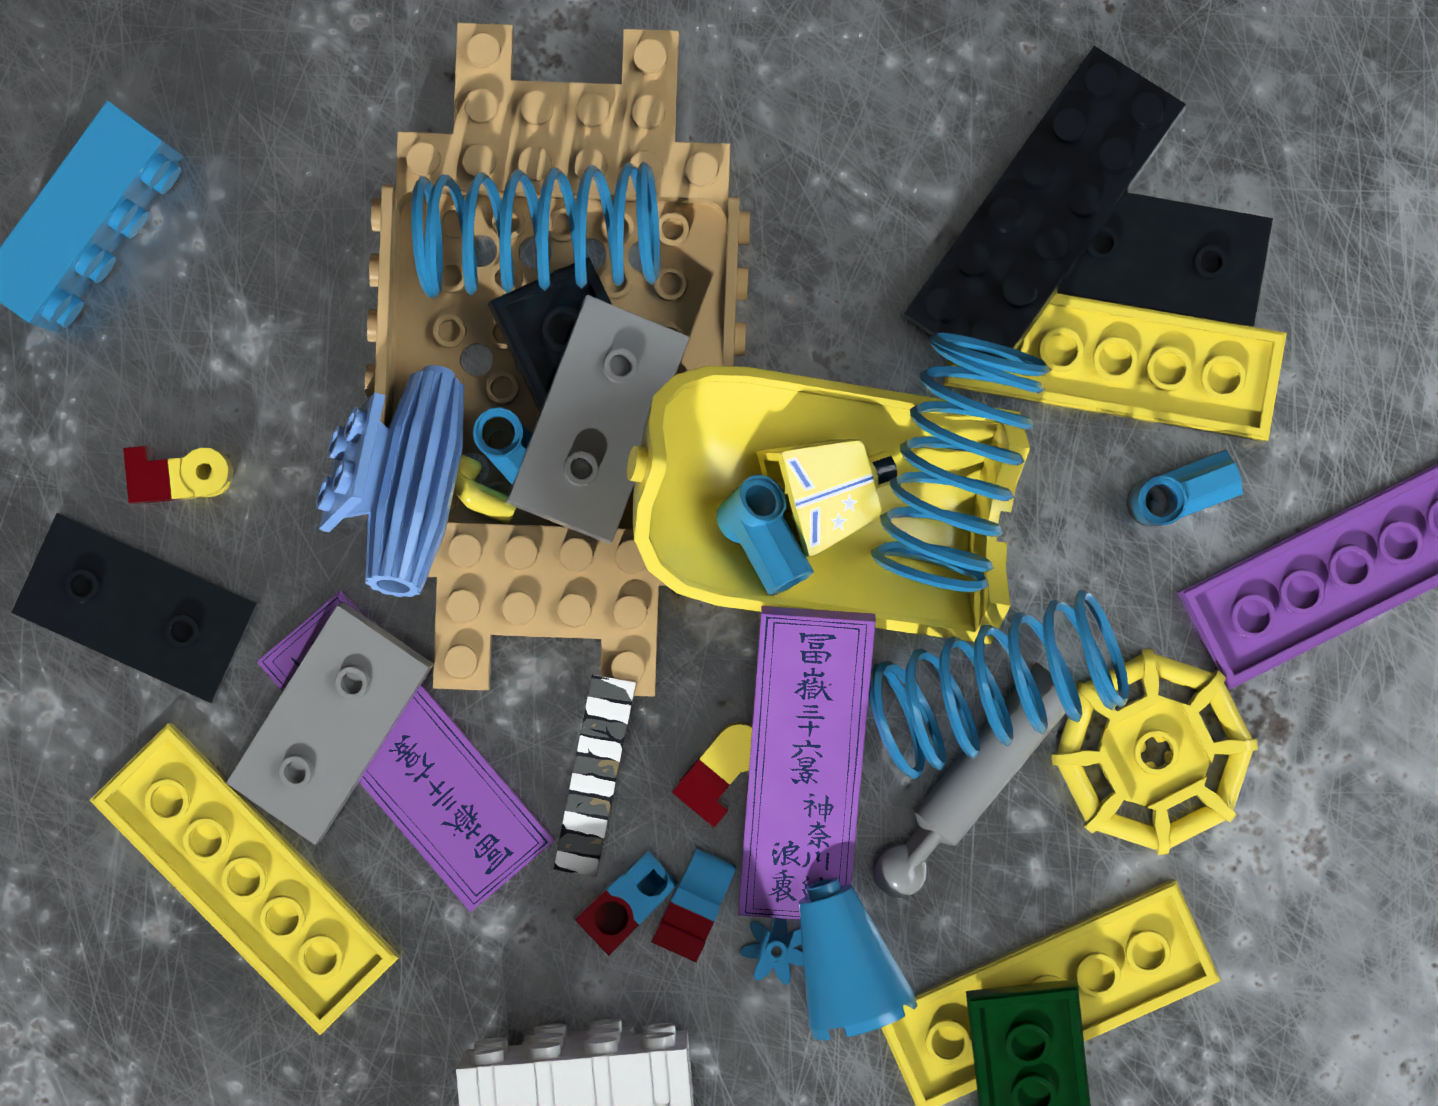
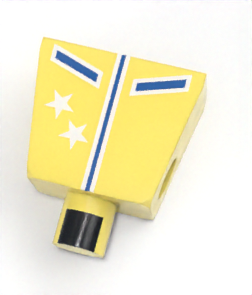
(828, 488)

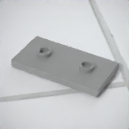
(594, 418)
(329, 723)

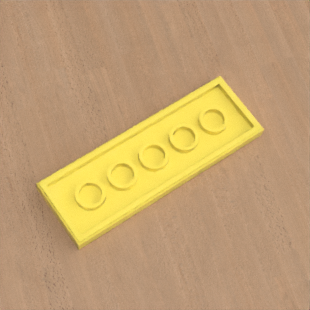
(1150, 367)
(245, 878)
(1124, 967)

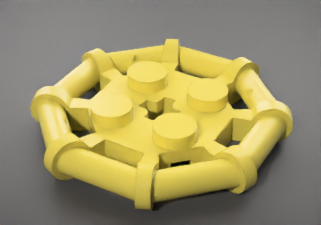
(1186, 760)

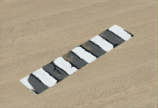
(594, 775)

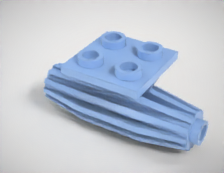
(398, 478)

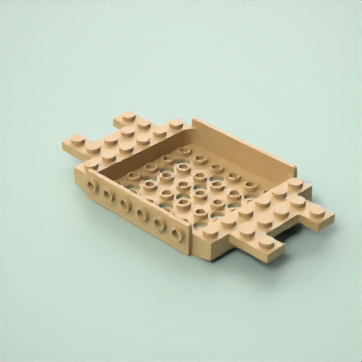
(532, 571)

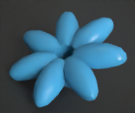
(767, 941)

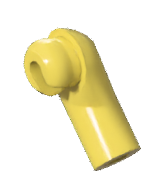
(478, 496)

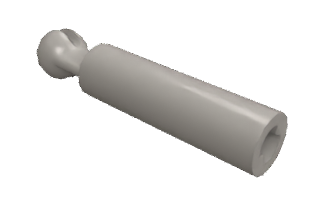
(965, 792)

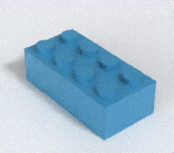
(83, 218)

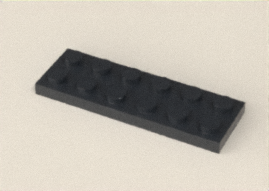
(1048, 205)

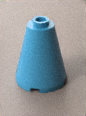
(847, 965)

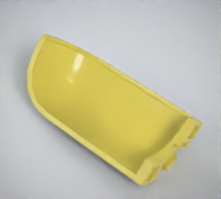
(705, 443)

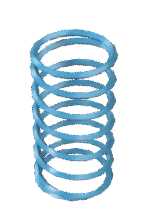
(430, 260)
(973, 366)
(914, 701)

